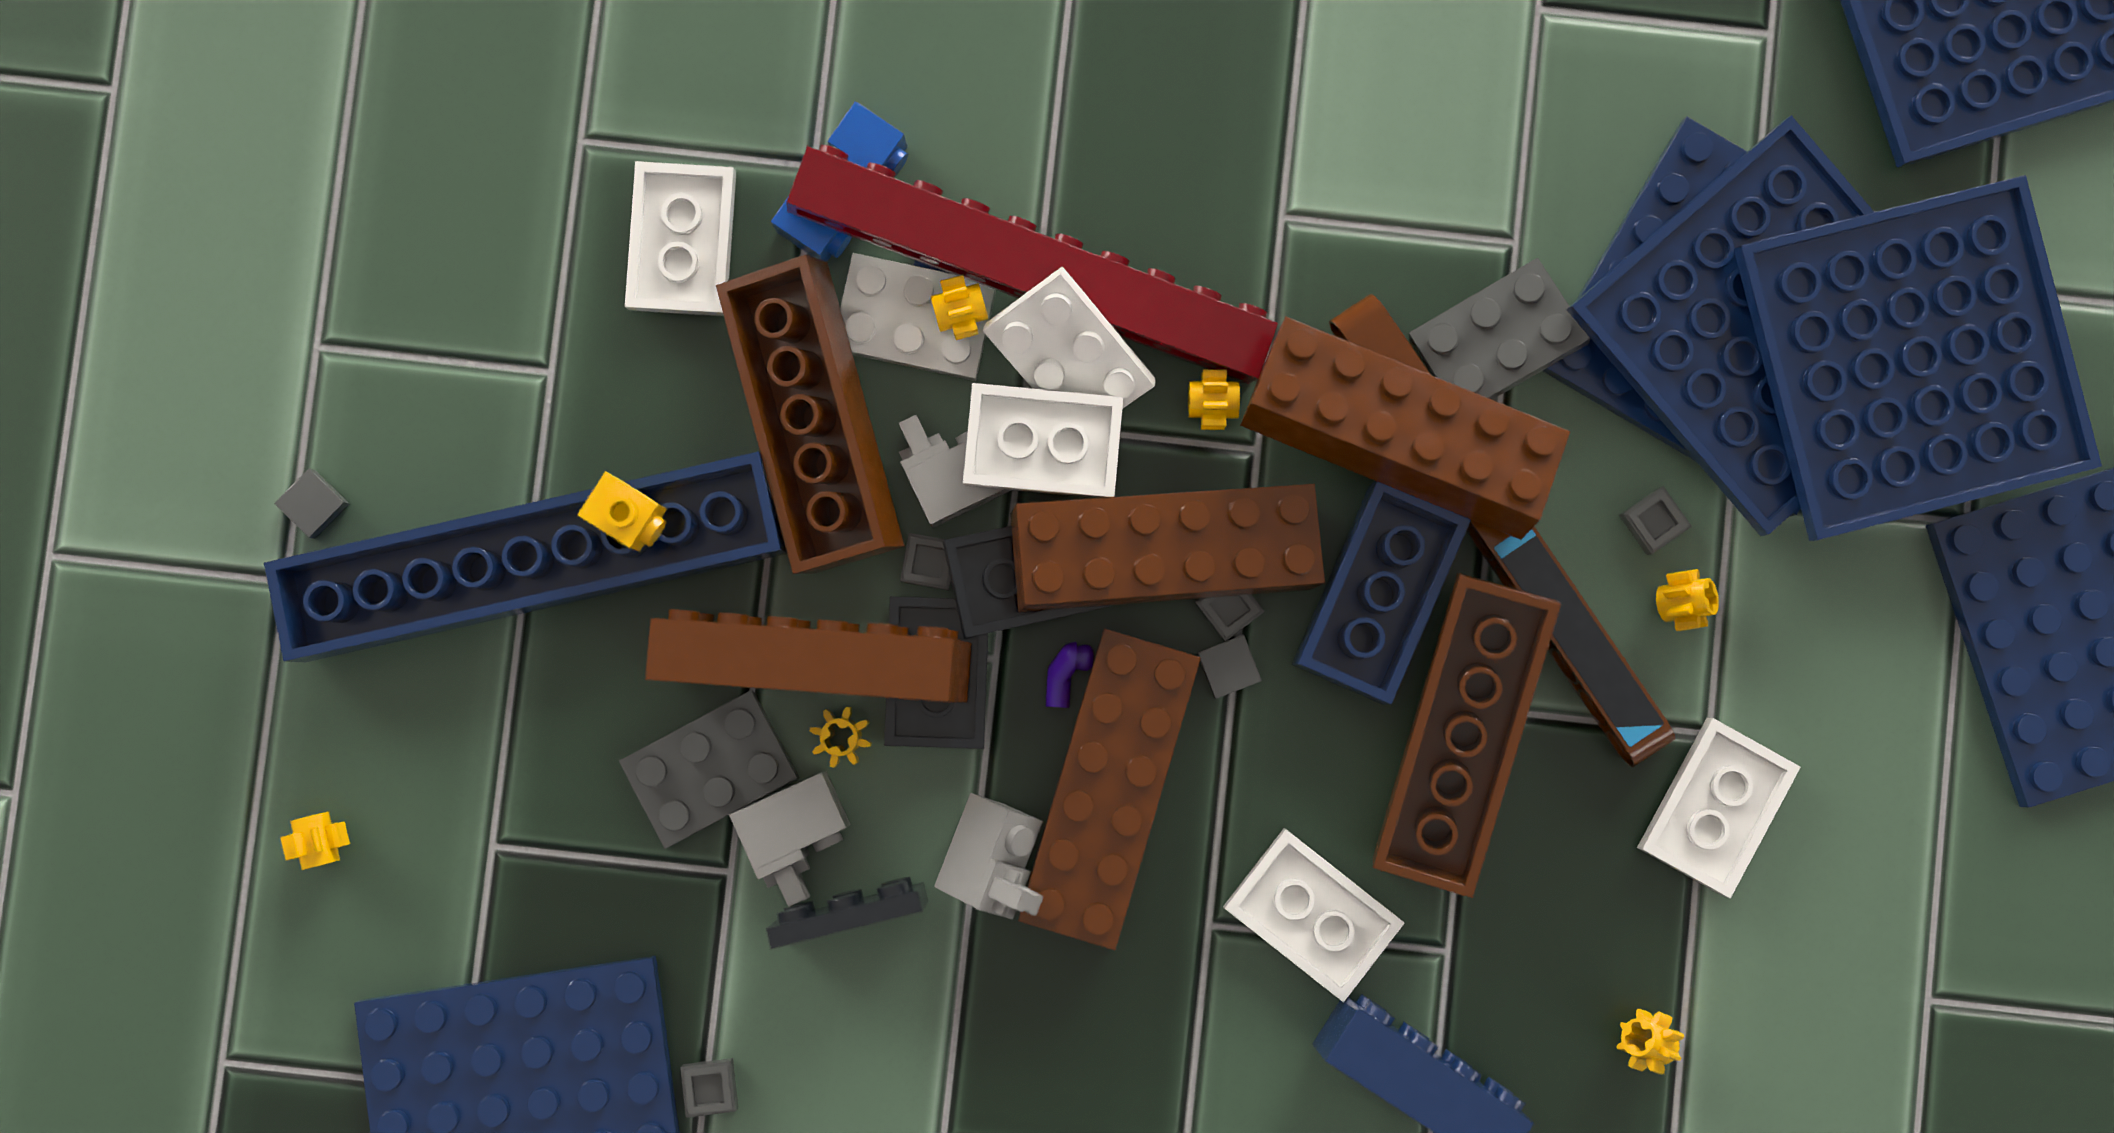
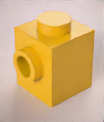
(624, 513)

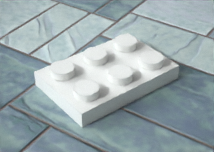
(679, 237)
(894, 320)
(1066, 343)
(1043, 441)
(1718, 807)
(1313, 915)

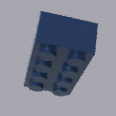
(1381, 593)
(1410, 1075)

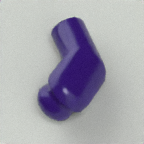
(1061, 670)

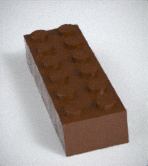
(809, 415)
(1406, 429)
(1166, 547)
(798, 658)
(1465, 734)
(1110, 787)

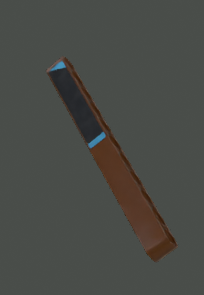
(1578, 638)

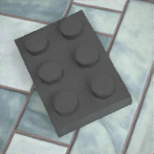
(1501, 334)
(708, 769)

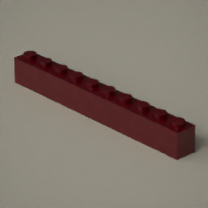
(1016, 258)

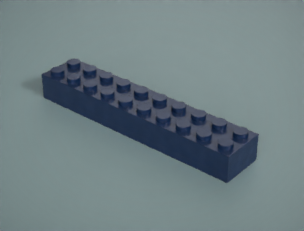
(516, 562)

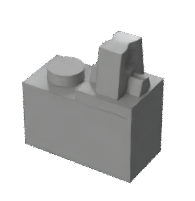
(938, 475)
(782, 827)
(990, 859)

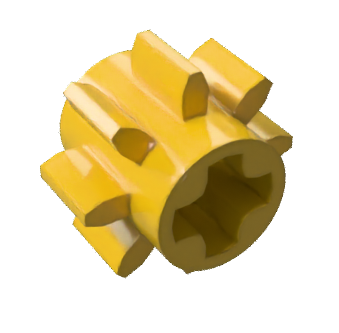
(959, 307)
(1213, 399)
(1687, 600)
(828, 732)
(315, 840)
(1650, 1041)

